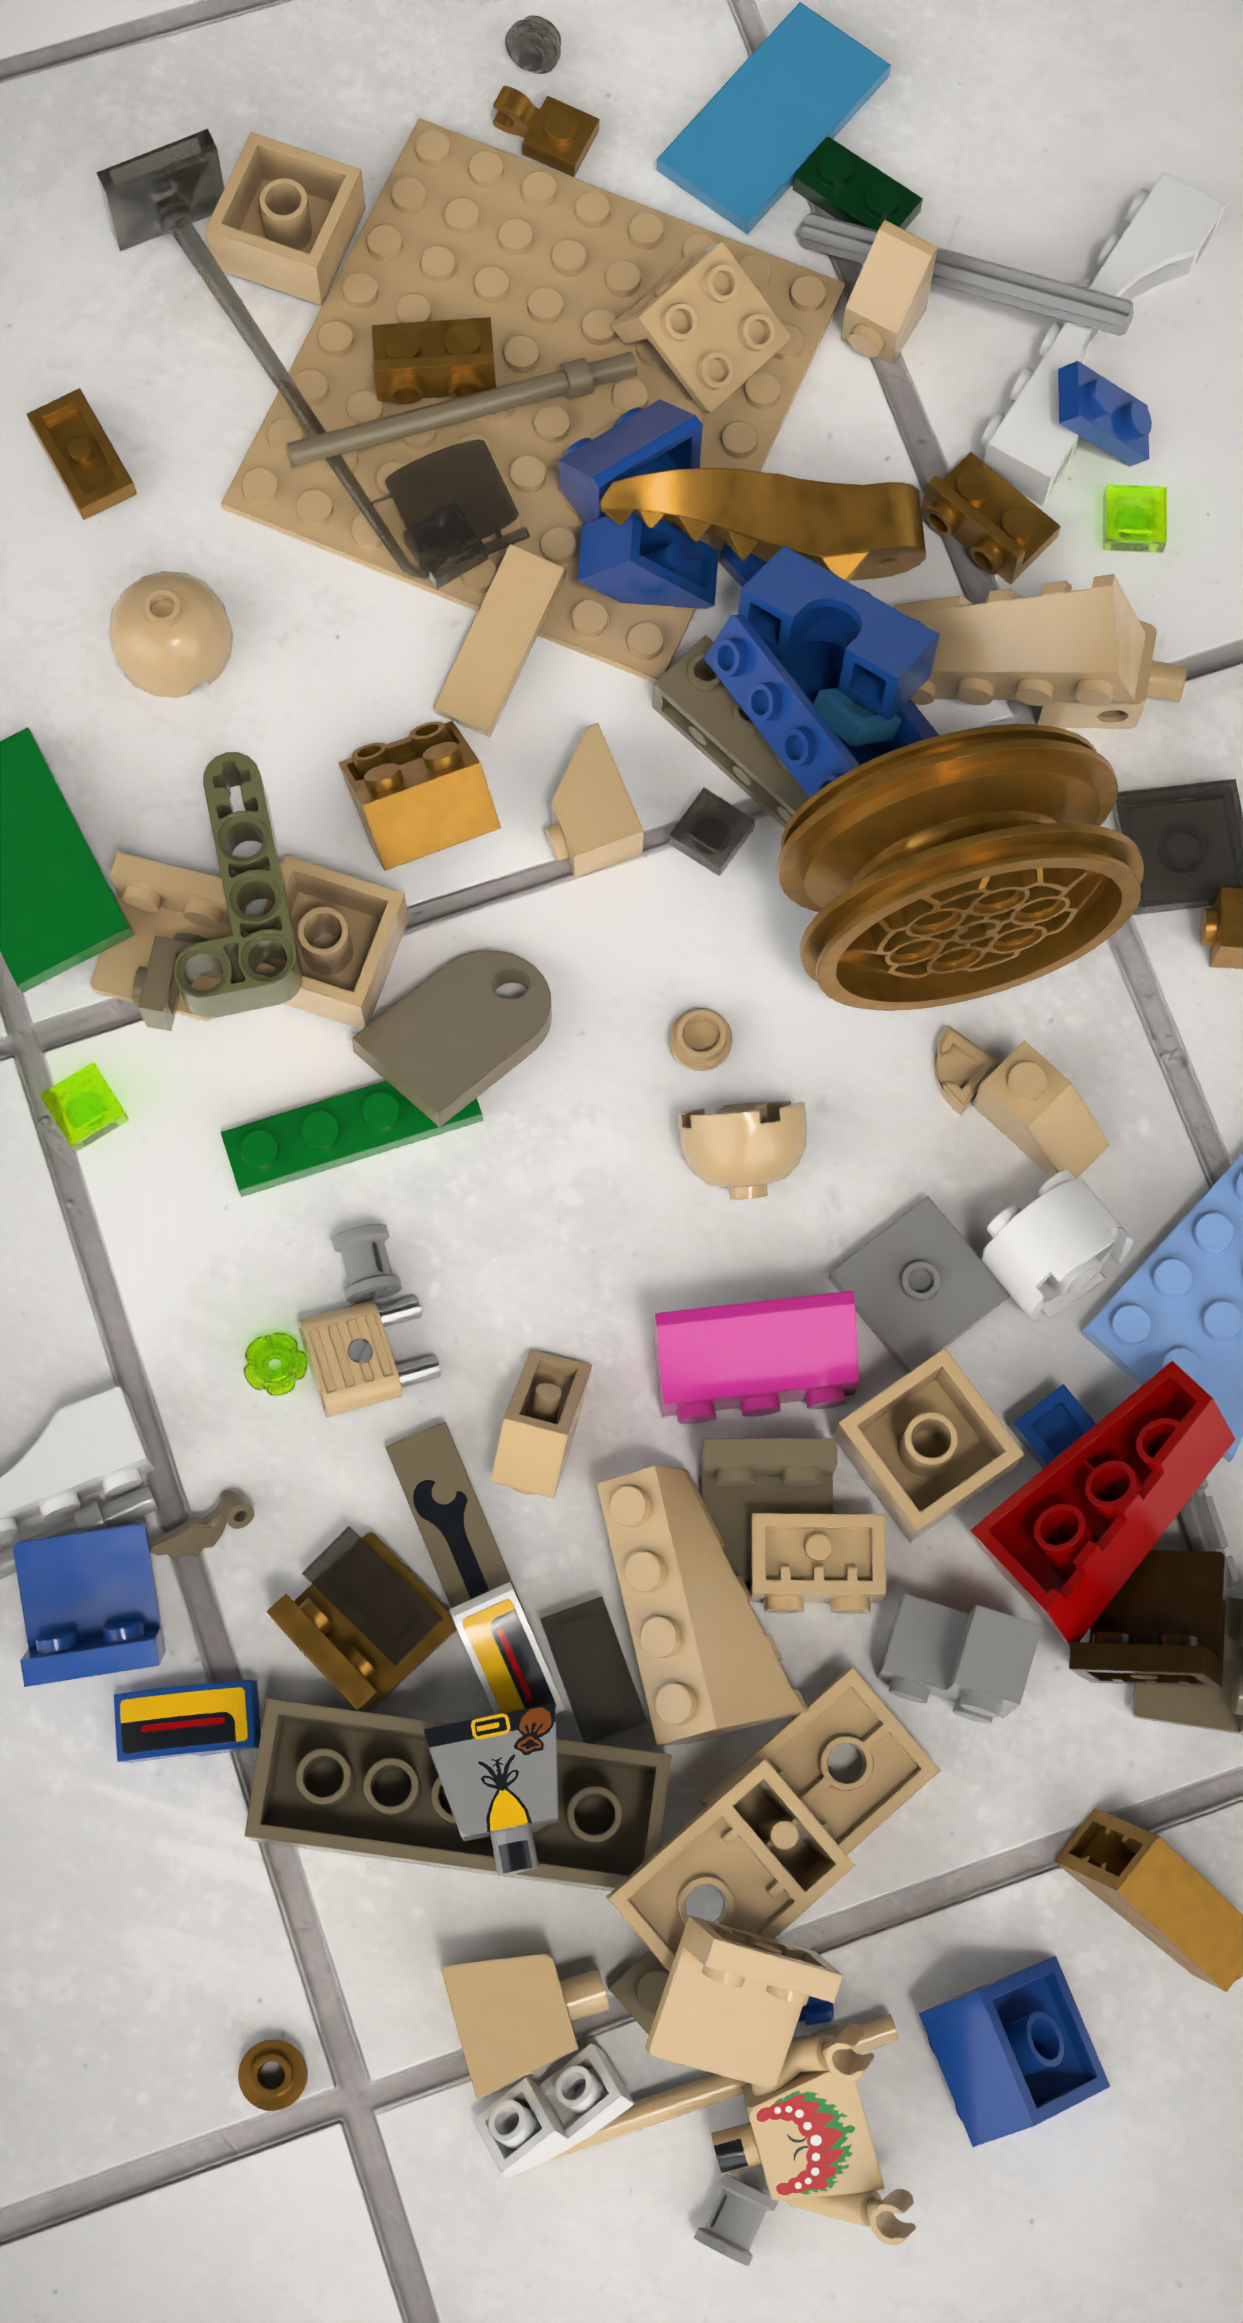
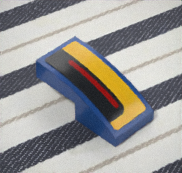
(187, 1721)

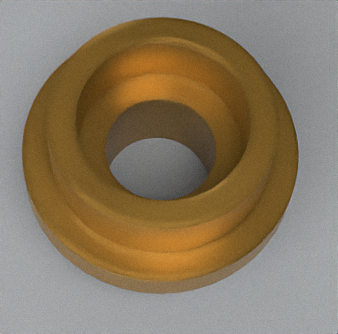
(294, 2081)

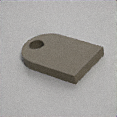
(457, 1033)

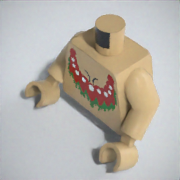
(817, 2138)

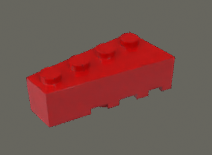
(1106, 1501)

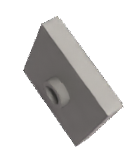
(919, 1285)

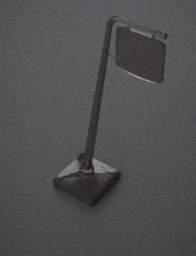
(182, 185)

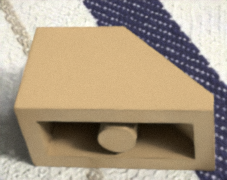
(889, 293)
(592, 811)
(1041, 1113)
(540, 1423)

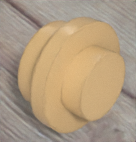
(700, 1039)

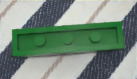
(330, 1135)

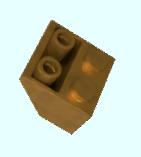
(419, 793)

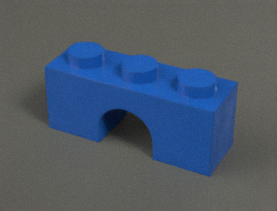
(803, 603)

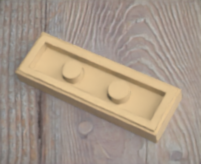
(500, 640)

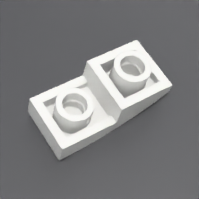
(547, 2119)

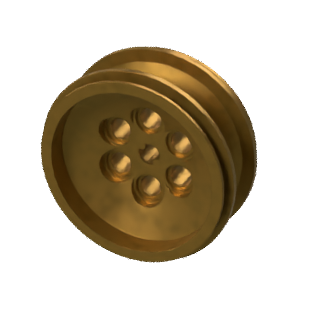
(959, 867)

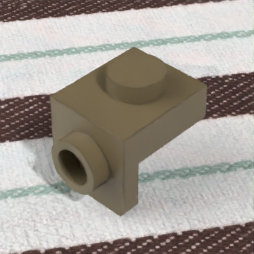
(156, 987)

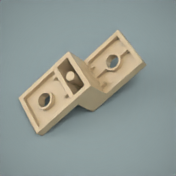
(780, 1822)

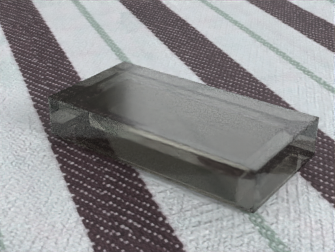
(372, 1597)
(593, 1671)

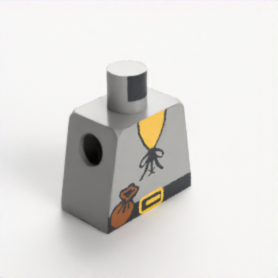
(501, 1779)

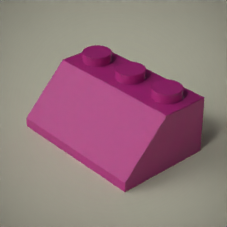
(756, 1356)

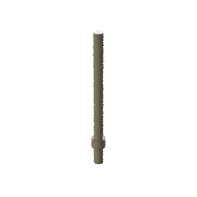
(573, 379)

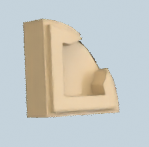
(961, 1068)

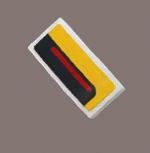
(505, 1652)

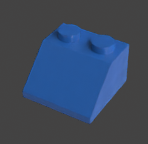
(638, 444)
(1014, 2052)

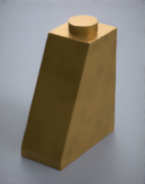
(1158, 1896)

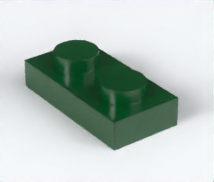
(854, 189)

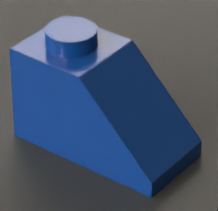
(647, 564)

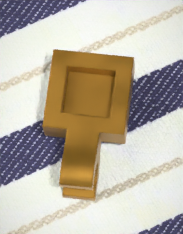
(551, 135)

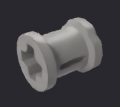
(366, 1263)
(735, 2219)

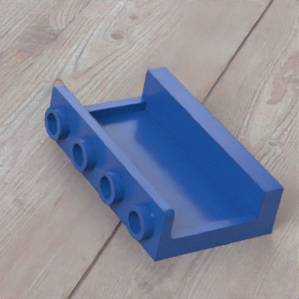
(781, 698)

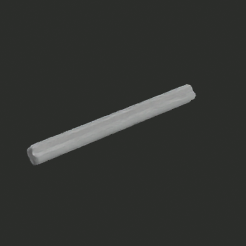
(982, 278)

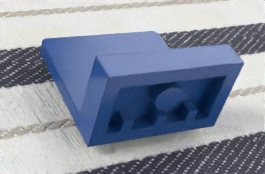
(88, 1604)

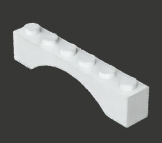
(1158, 249)
(80, 1453)

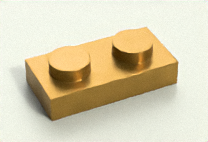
(81, 454)

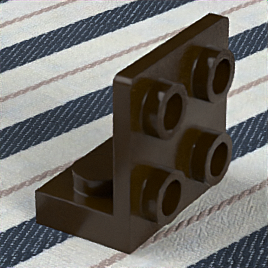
(1161, 1625)

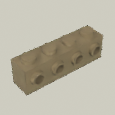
(714, 722)

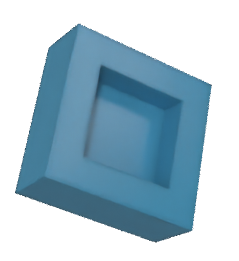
(853, 721)

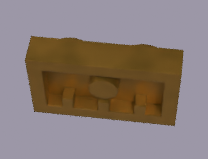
(433, 359)
(988, 518)

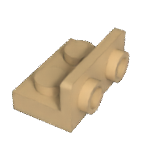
(818, 1561)

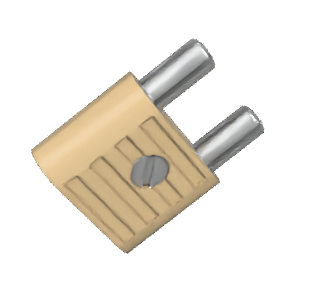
(353, 1356)

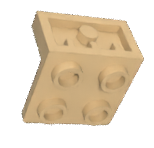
(706, 324)
(161, 903)
(736, 2001)

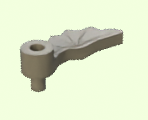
(204, 1532)

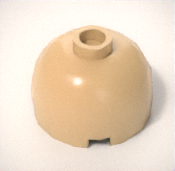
(170, 634)
(744, 1145)

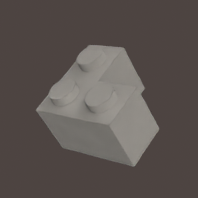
(959, 1656)

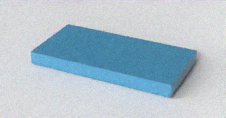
(773, 117)

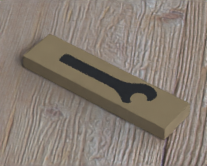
(449, 1515)

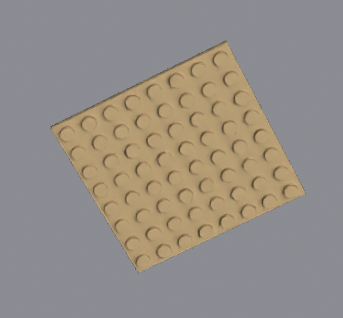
(553, 268)

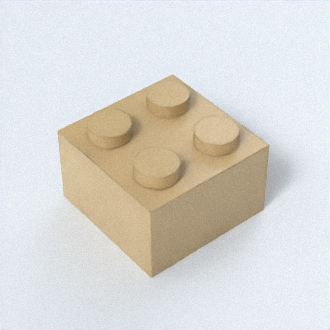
(286, 218)
(343, 939)
(927, 1444)

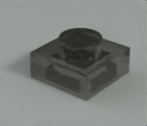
(445, 545)
(711, 831)

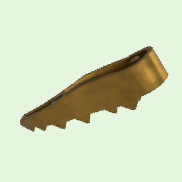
(841, 526)

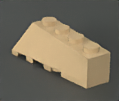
(1034, 647)
(689, 1614)

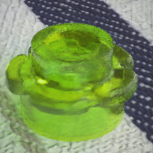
(270, 1347)

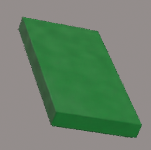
(51, 885)

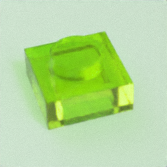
(1134, 518)
(84, 1107)

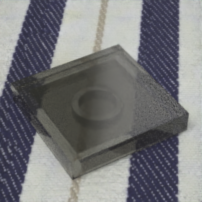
(1186, 842)

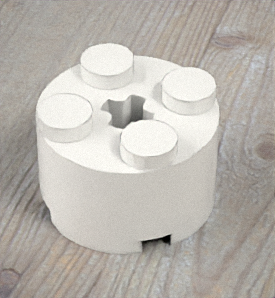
(1054, 1246)

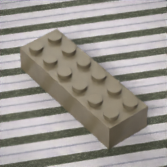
(374, 1792)

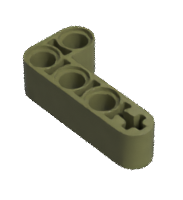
(243, 882)

